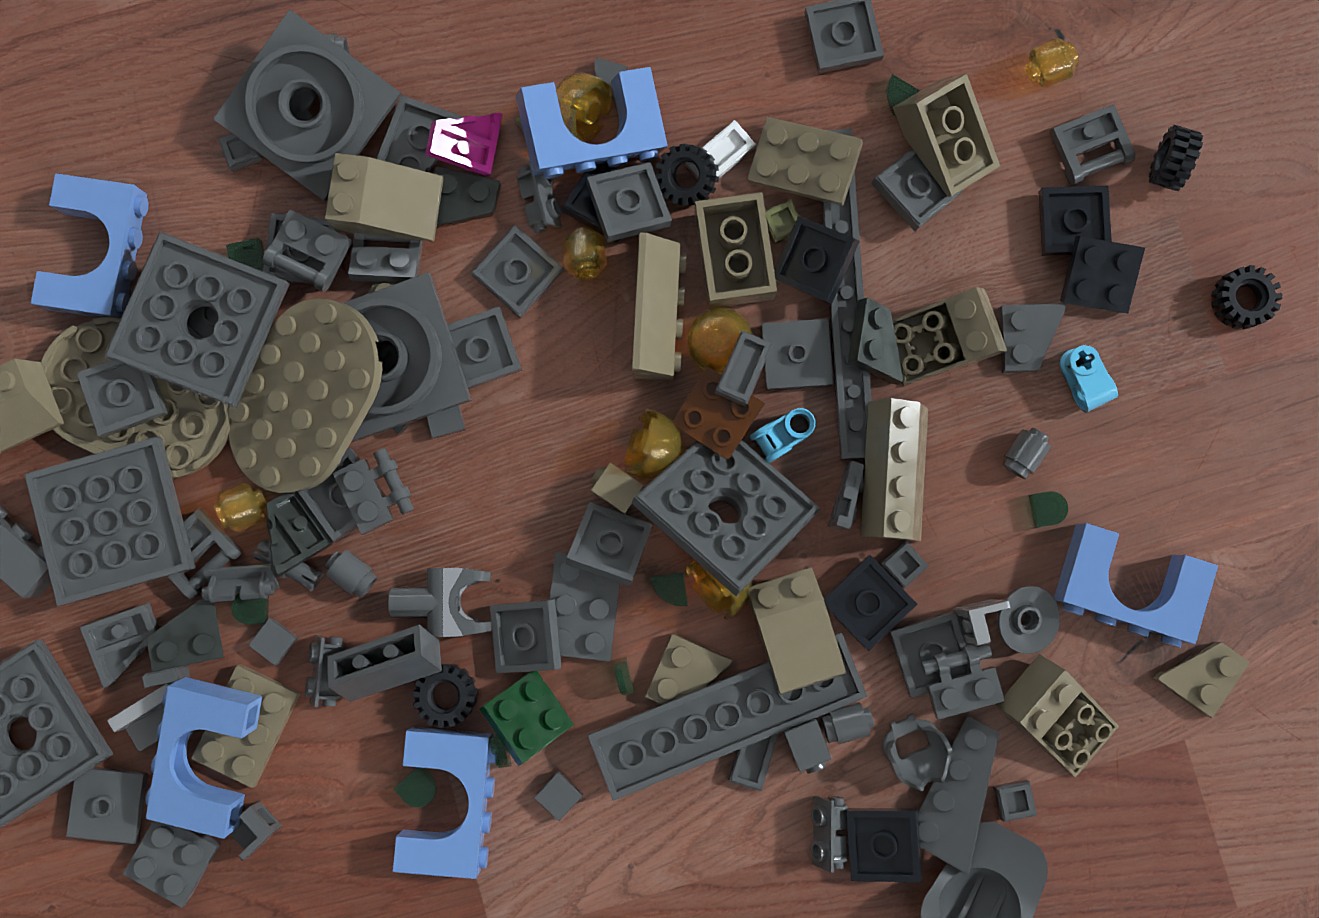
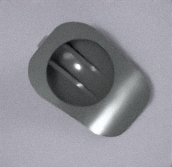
(1002, 880)

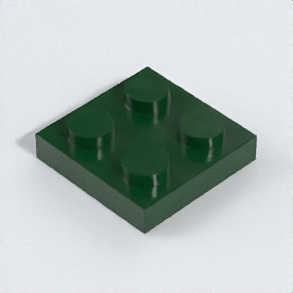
(526, 717)

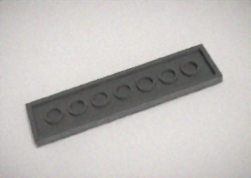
(713, 724)

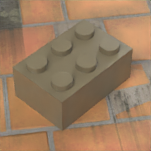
(735, 250)

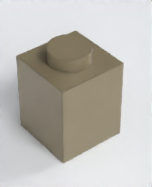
(615, 487)

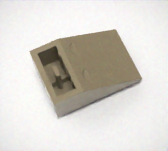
(947, 336)
(1057, 714)

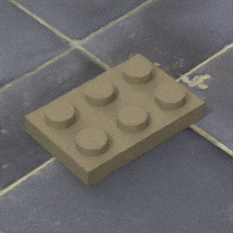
(805, 161)
(247, 757)

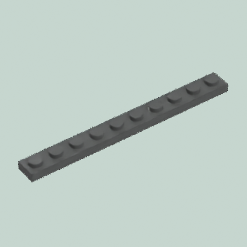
(851, 382)

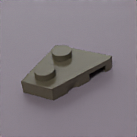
(684, 669)
(1205, 677)

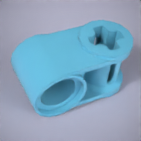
(1089, 382)
(782, 435)

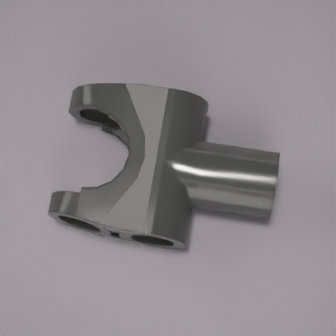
(440, 602)

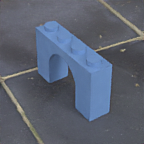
(556, 149)
(107, 287)
(1173, 615)
(176, 792)
(459, 850)

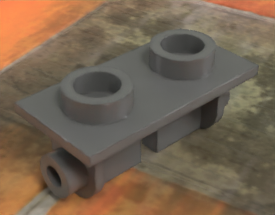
(545, 208)
(250, 581)
(317, 685)
(827, 848)

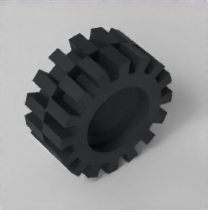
(1175, 157)
(668, 169)
(1264, 292)
(441, 716)

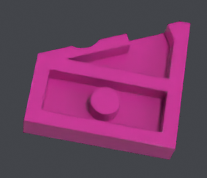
(465, 142)

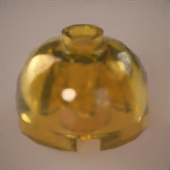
(582, 104)
(714, 337)
(653, 446)
(714, 593)

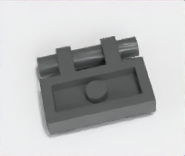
(364, 495)
(965, 691)

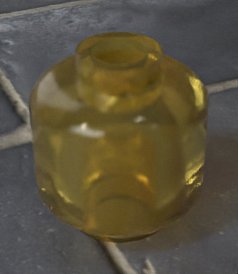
(1052, 63)
(584, 253)
(240, 507)

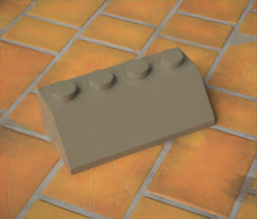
(657, 308)
(25, 403)
(894, 470)

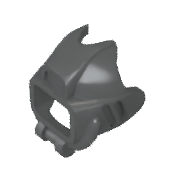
(921, 765)

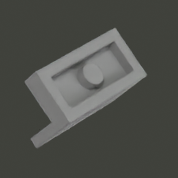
(973, 621)
(142, 719)

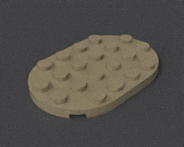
(305, 396)
(191, 430)

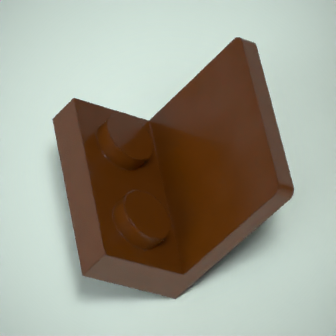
(714, 419)

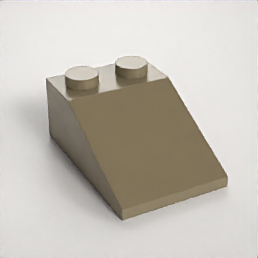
(948, 133)
(383, 198)
(796, 631)

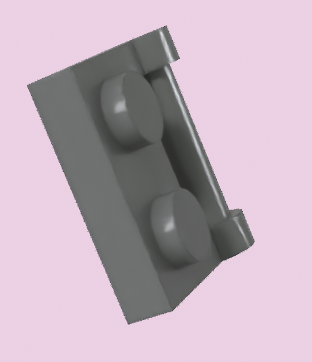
(1088, 134)
(313, 241)
(384, 263)
(203, 534)

